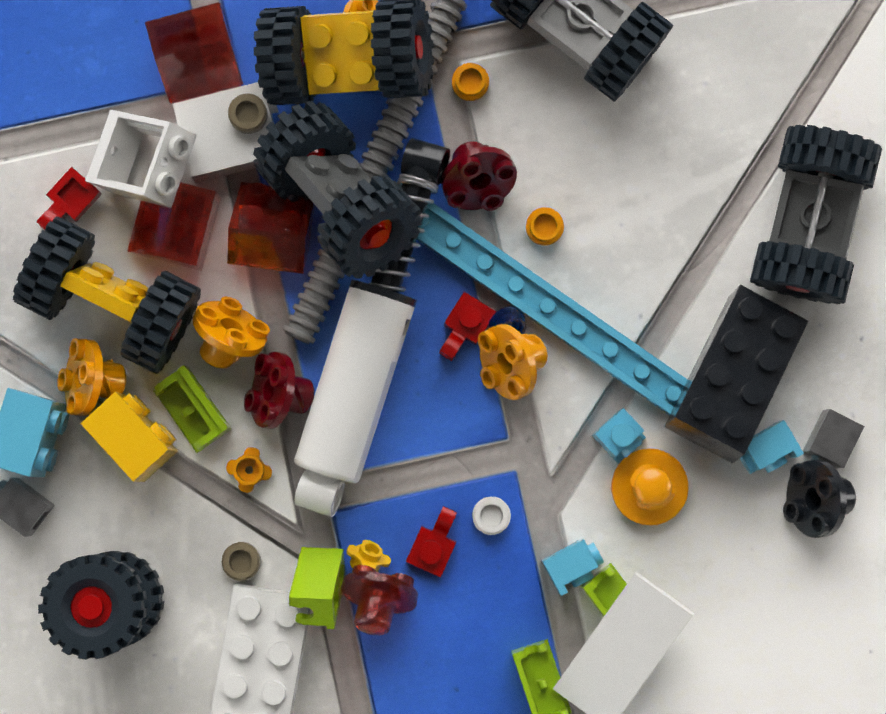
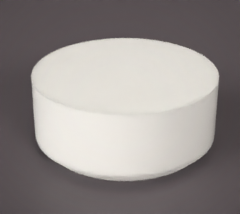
(491, 515)

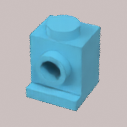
(620, 435)
(770, 447)
(572, 565)

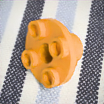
(228, 332)
(510, 360)
(88, 377)
(649, 487)

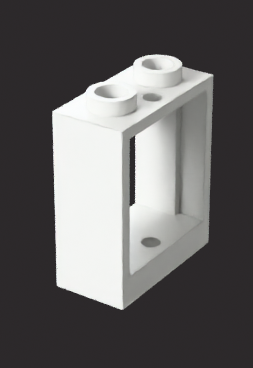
(125, 134)

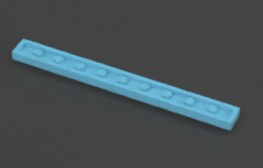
(551, 309)

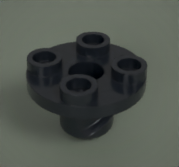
(817, 498)

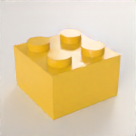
(130, 436)

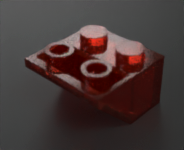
(194, 53)
(269, 230)
(179, 232)

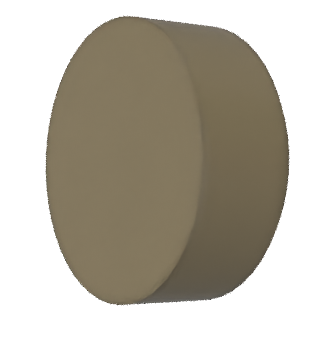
(247, 113)
(241, 561)

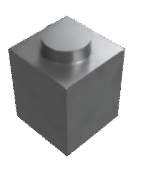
(833, 438)
(22, 506)

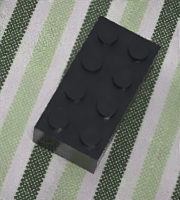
(736, 374)

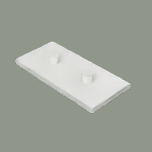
(623, 649)

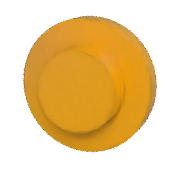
(470, 82)
(544, 226)

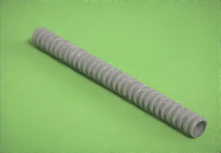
(376, 163)

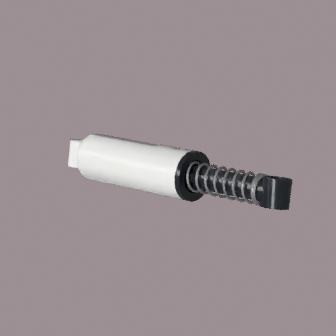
(363, 357)

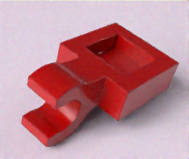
(70, 197)
(466, 322)
(432, 547)

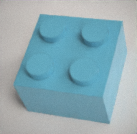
(29, 432)

